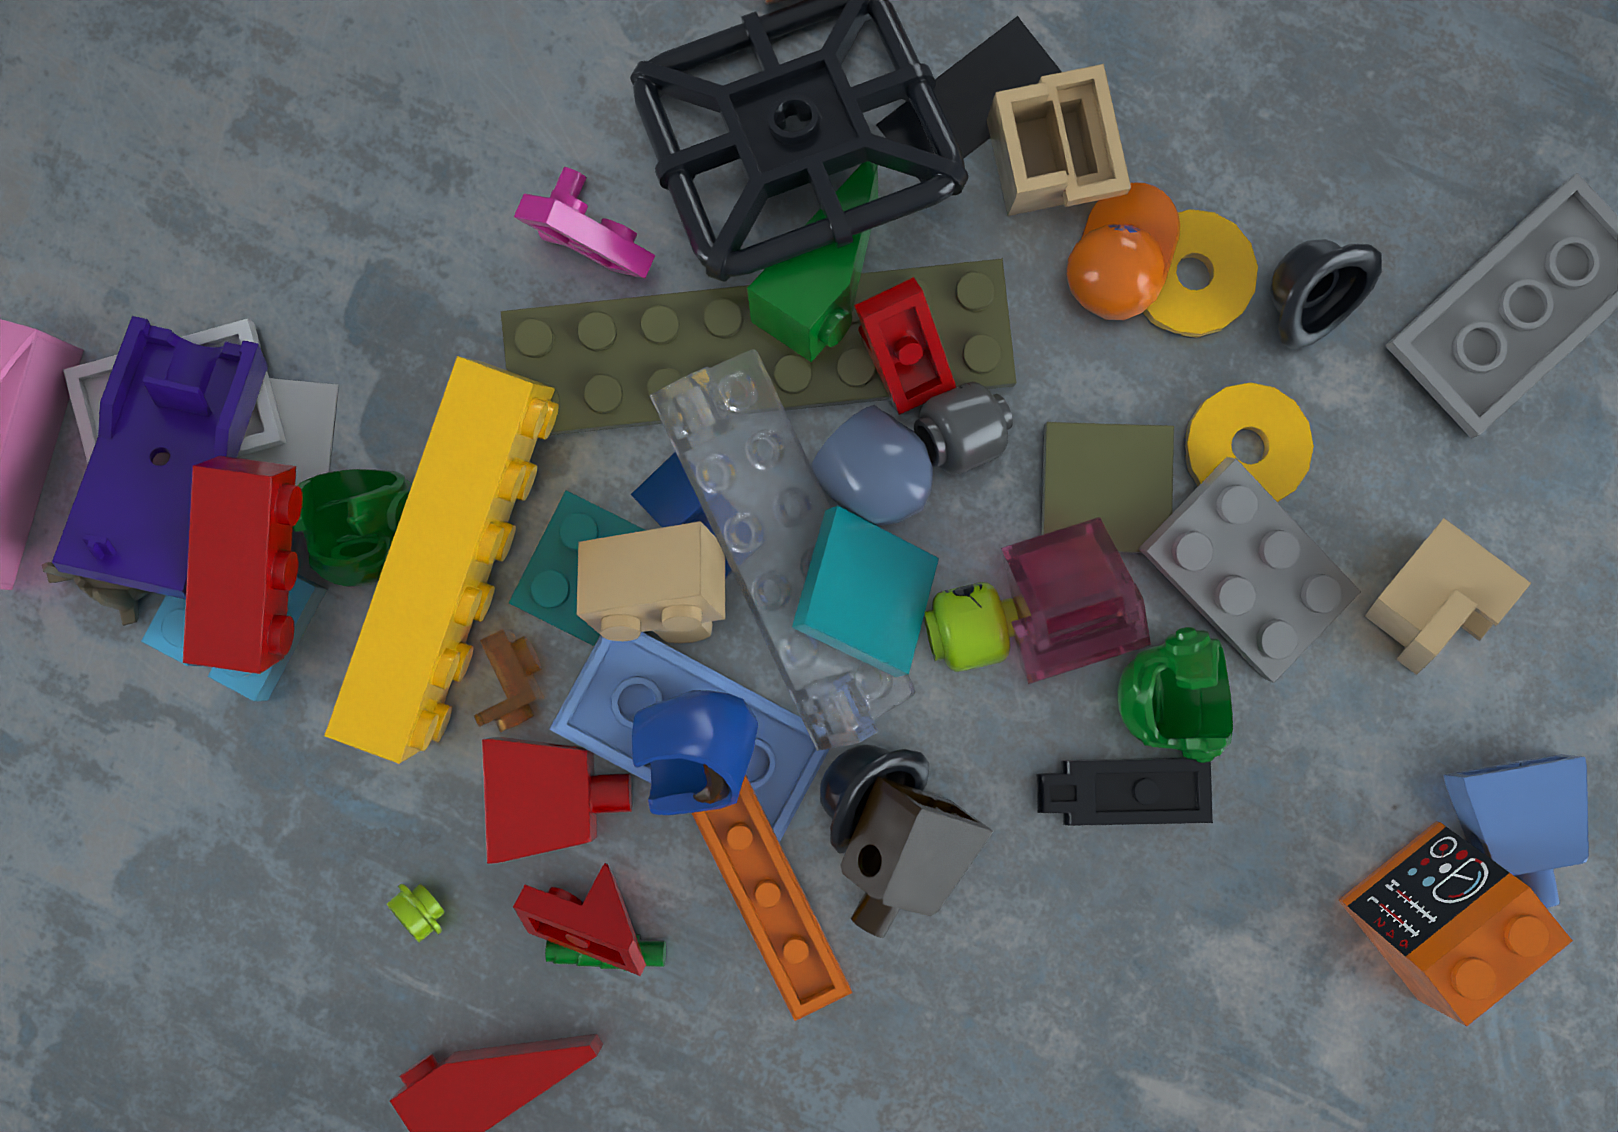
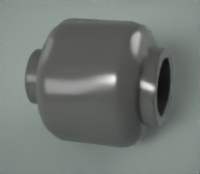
(964, 427)

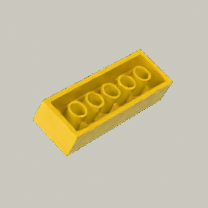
(442, 561)

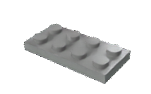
(1517, 308)

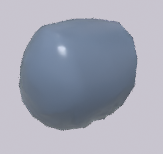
(875, 468)

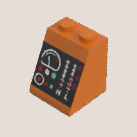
(1454, 923)

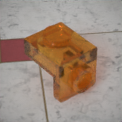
(514, 666)

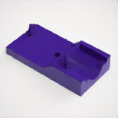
(159, 398)

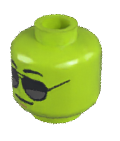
(970, 626)

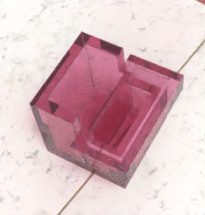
(1072, 600)

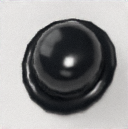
(1321, 287)
(852, 777)

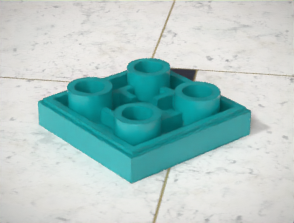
(866, 592)

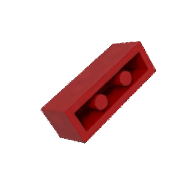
(240, 564)

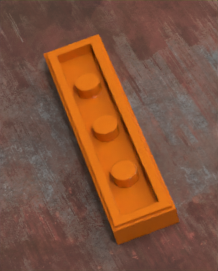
(773, 904)

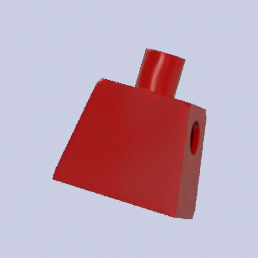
(544, 797)

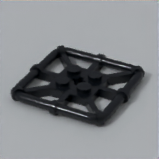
(784, 160)

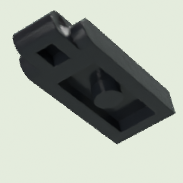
(1128, 791)

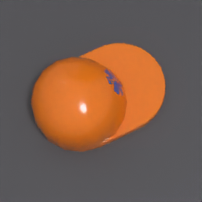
(1124, 253)

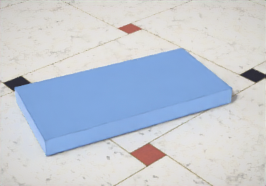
(645, 671)

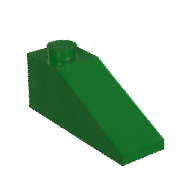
(813, 295)

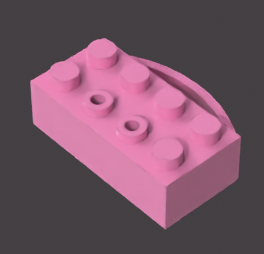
(30, 420)

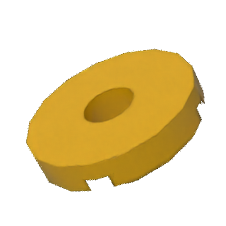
(1231, 277)
(1263, 411)

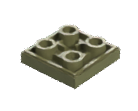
(1108, 474)

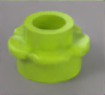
(416, 911)

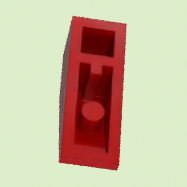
(486, 1084)

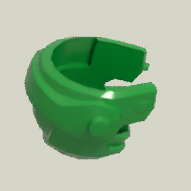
(351, 522)
(1179, 696)

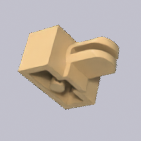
(652, 582)

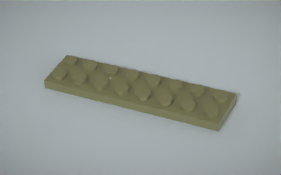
(622, 350)

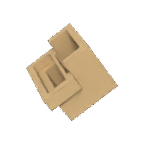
(1057, 142)
(1444, 588)

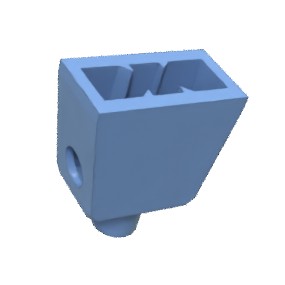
(1526, 817)

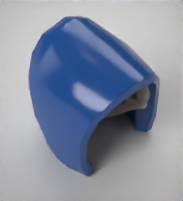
(695, 750)

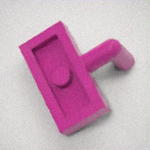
(564, 222)

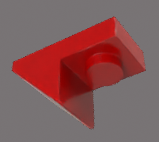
(904, 345)
(593, 928)

